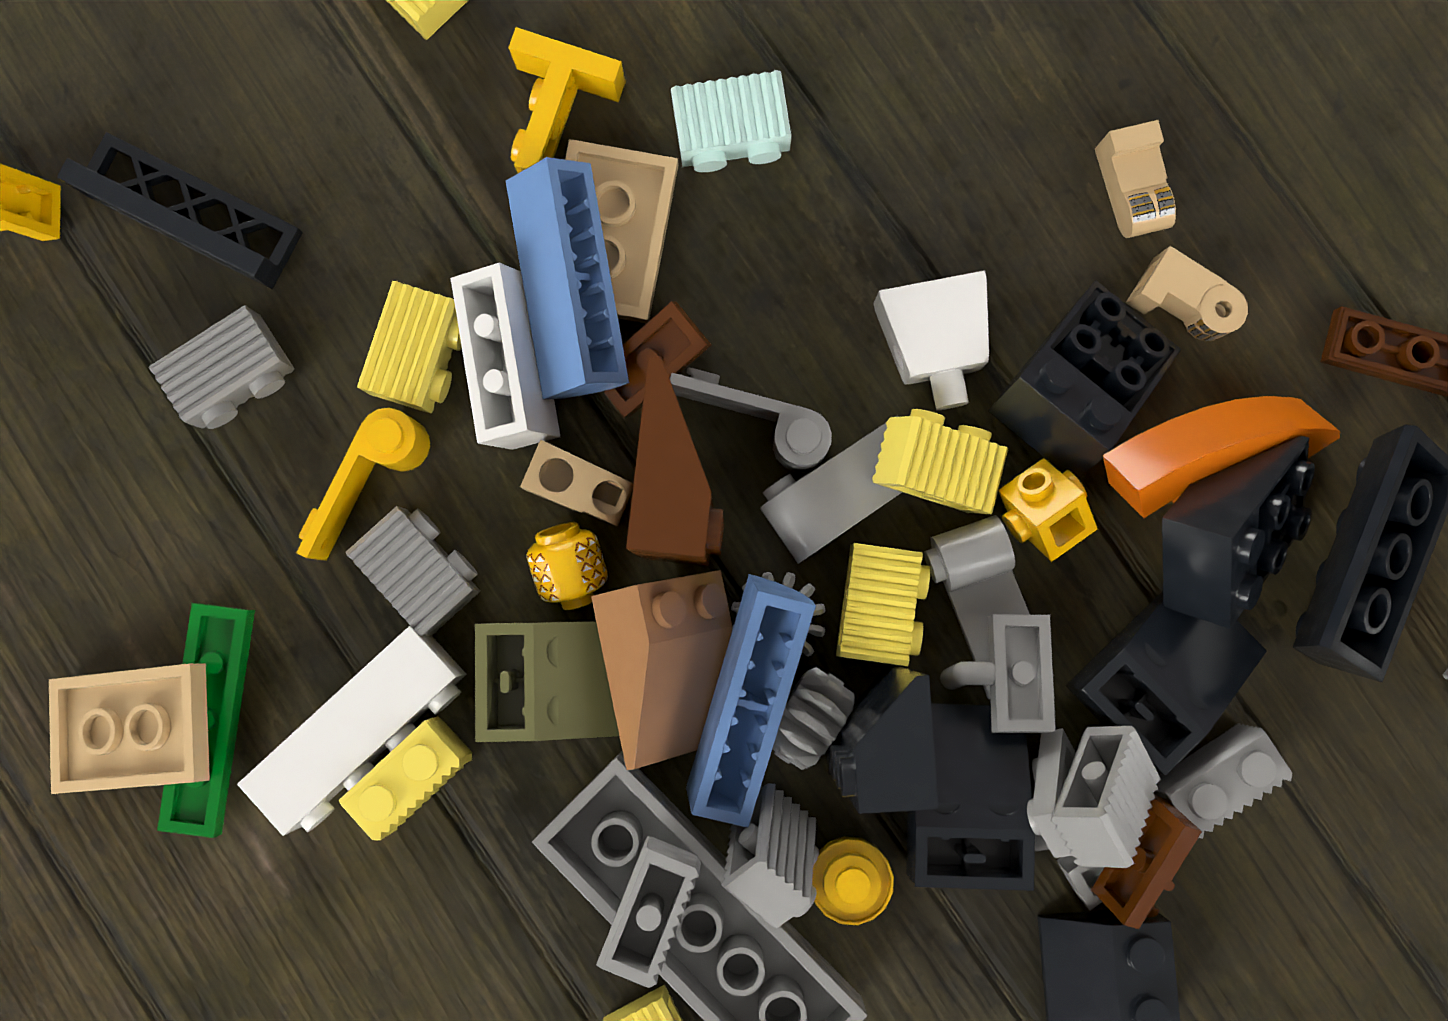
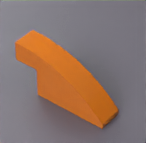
(1185, 449)

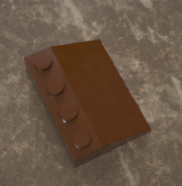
(670, 496)

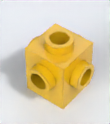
(1044, 498)

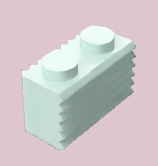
(731, 120)

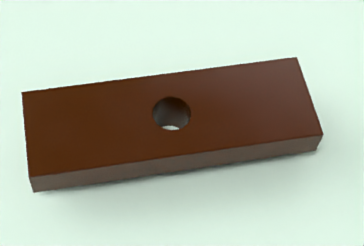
(1384, 350)

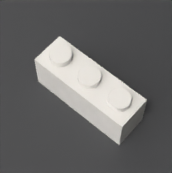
(501, 359)

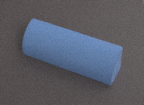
(566, 279)
(749, 701)

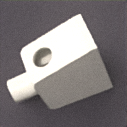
(937, 332)

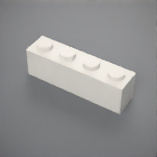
(351, 731)

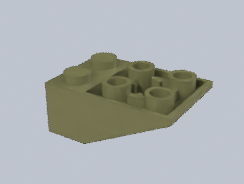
(541, 682)

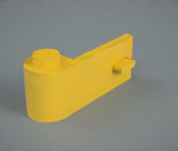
(382, 438)

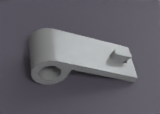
(800, 433)
(828, 498)
(978, 577)

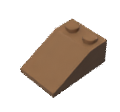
(663, 661)

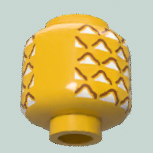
(567, 565)

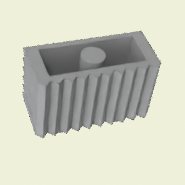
(222, 369)
(415, 570)
(1224, 776)
(1106, 797)
(773, 859)
(650, 912)

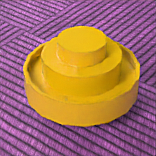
(852, 881)

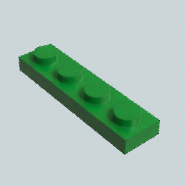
(221, 641)

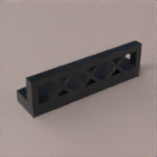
(171, 222)

